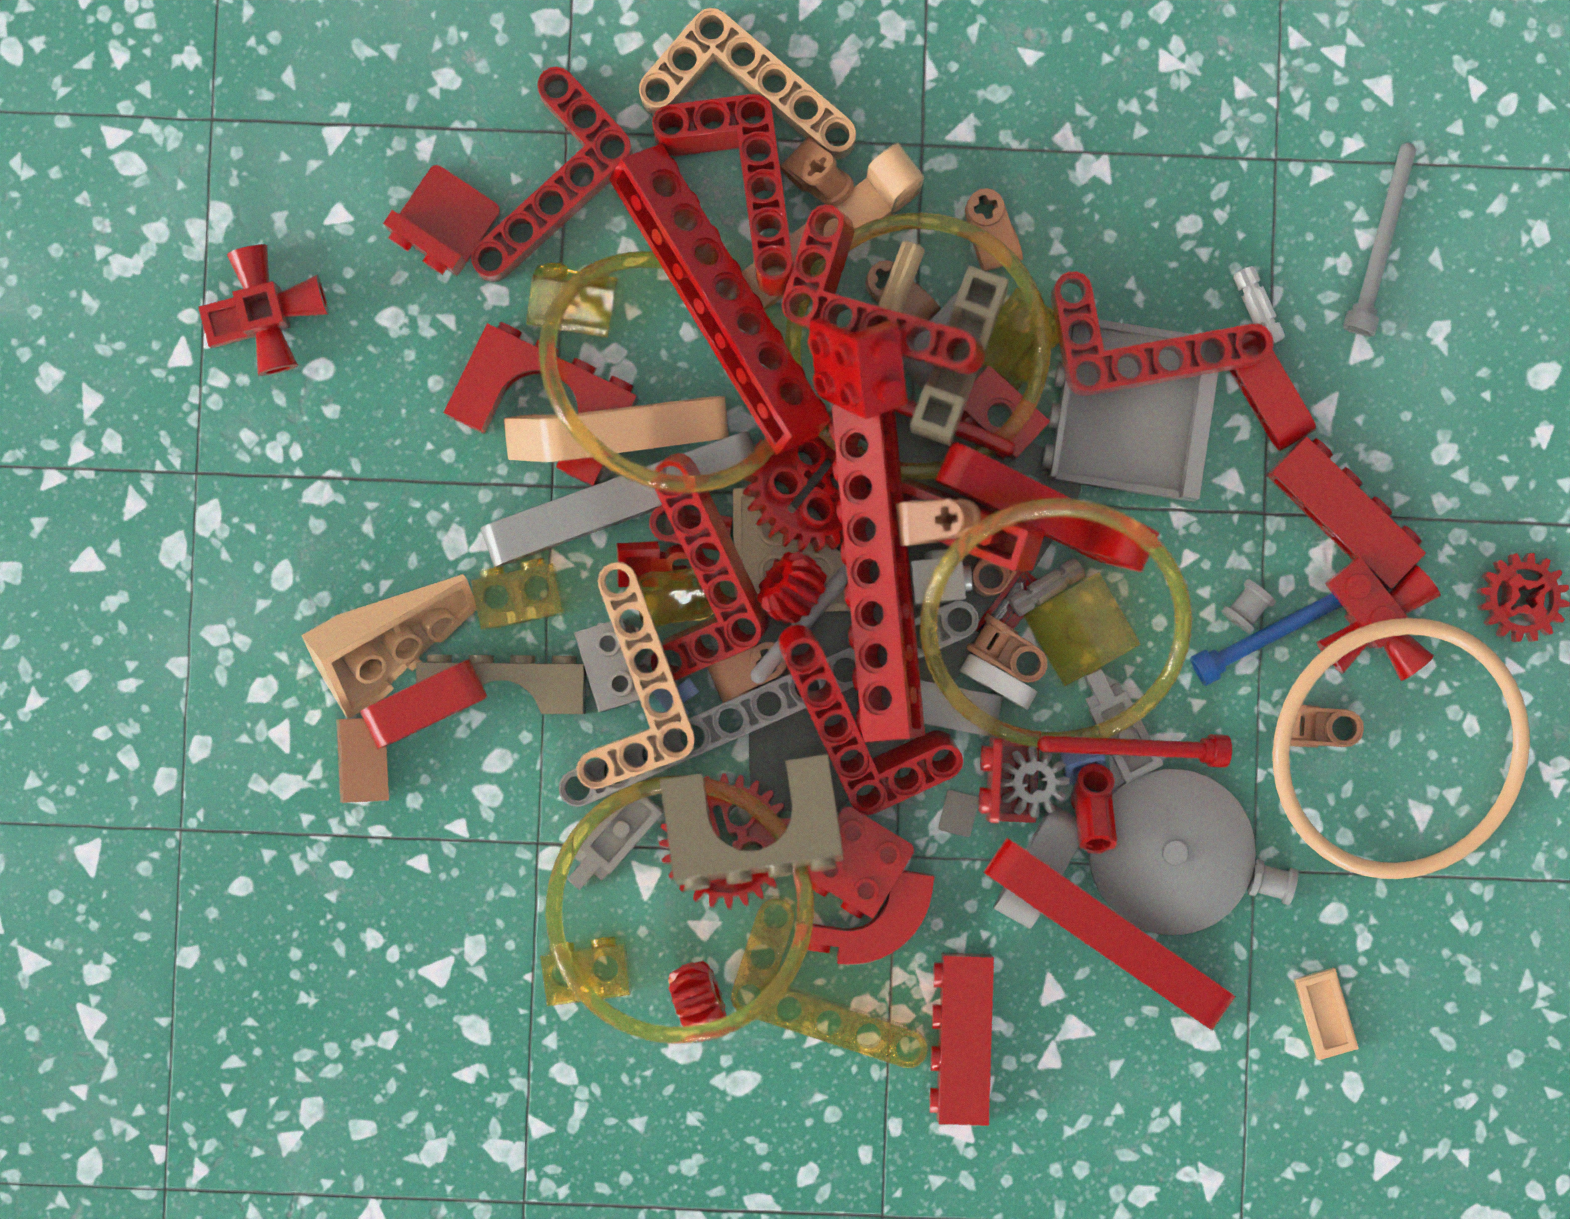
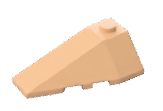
(376, 643)

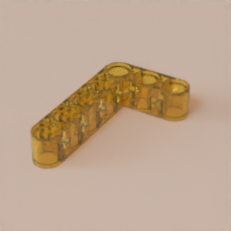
(814, 1005)

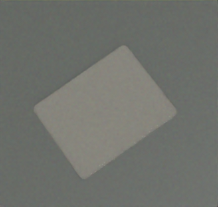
(958, 813)

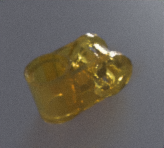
(673, 597)

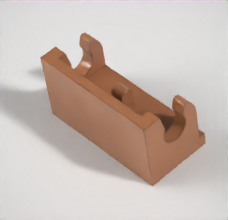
(361, 765)

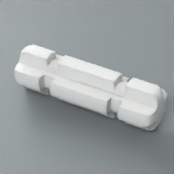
(1258, 302)

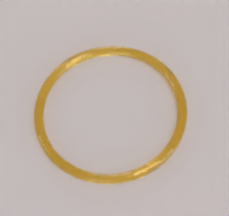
(1016, 269)
(576, 427)
(1046, 508)
(639, 1028)

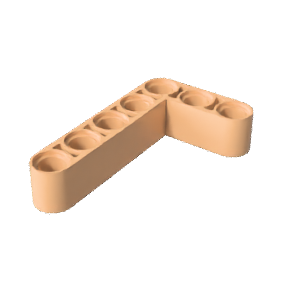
(750, 76)
(889, 186)
(620, 429)
(645, 683)

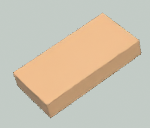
(1326, 1013)

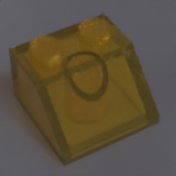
(1081, 629)

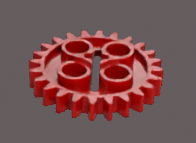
(795, 474)
(748, 834)

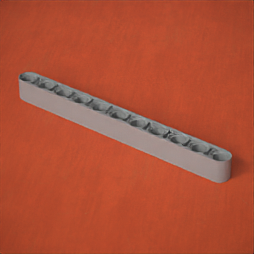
(752, 718)

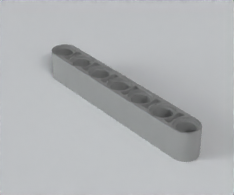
(597, 506)

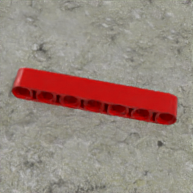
(1109, 934)

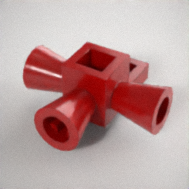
(261, 310)
(1370, 603)

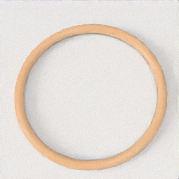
(1314, 671)

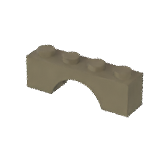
(947, 391)
(554, 686)

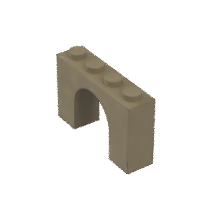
(702, 857)

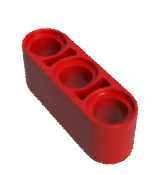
(1273, 398)
(423, 704)

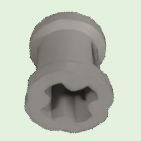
(1248, 606)
(1273, 882)

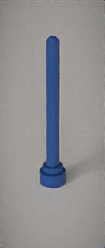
(1211, 664)

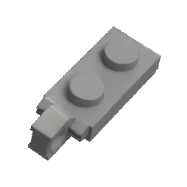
(1108, 702)
(614, 840)

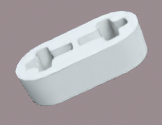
(998, 681)

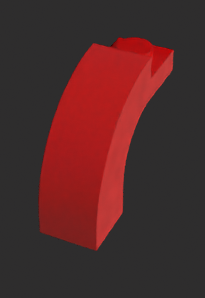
(885, 933)

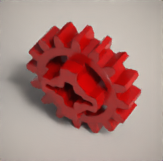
(1513, 583)

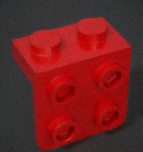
(443, 221)
(858, 369)
(990, 797)
(870, 864)

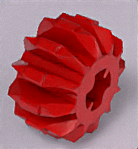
(791, 587)
(696, 994)

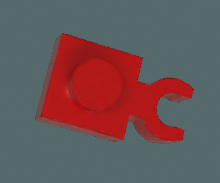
(646, 558)

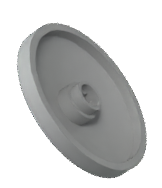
(1178, 853)

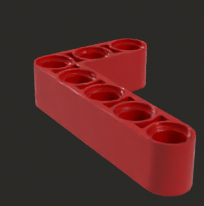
(757, 175)
(560, 183)
(864, 315)
(1146, 354)
(1003, 487)
(709, 574)
(846, 736)

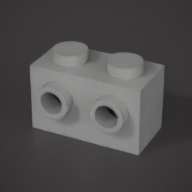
(922, 571)
(607, 666)

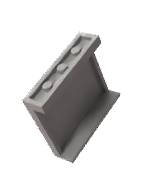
(1135, 437)

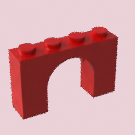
(505, 359)

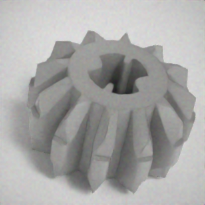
(1036, 796)

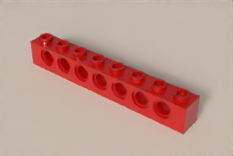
(741, 354)
(893, 587)

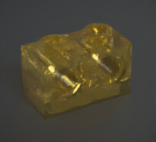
(519, 606)
(584, 959)

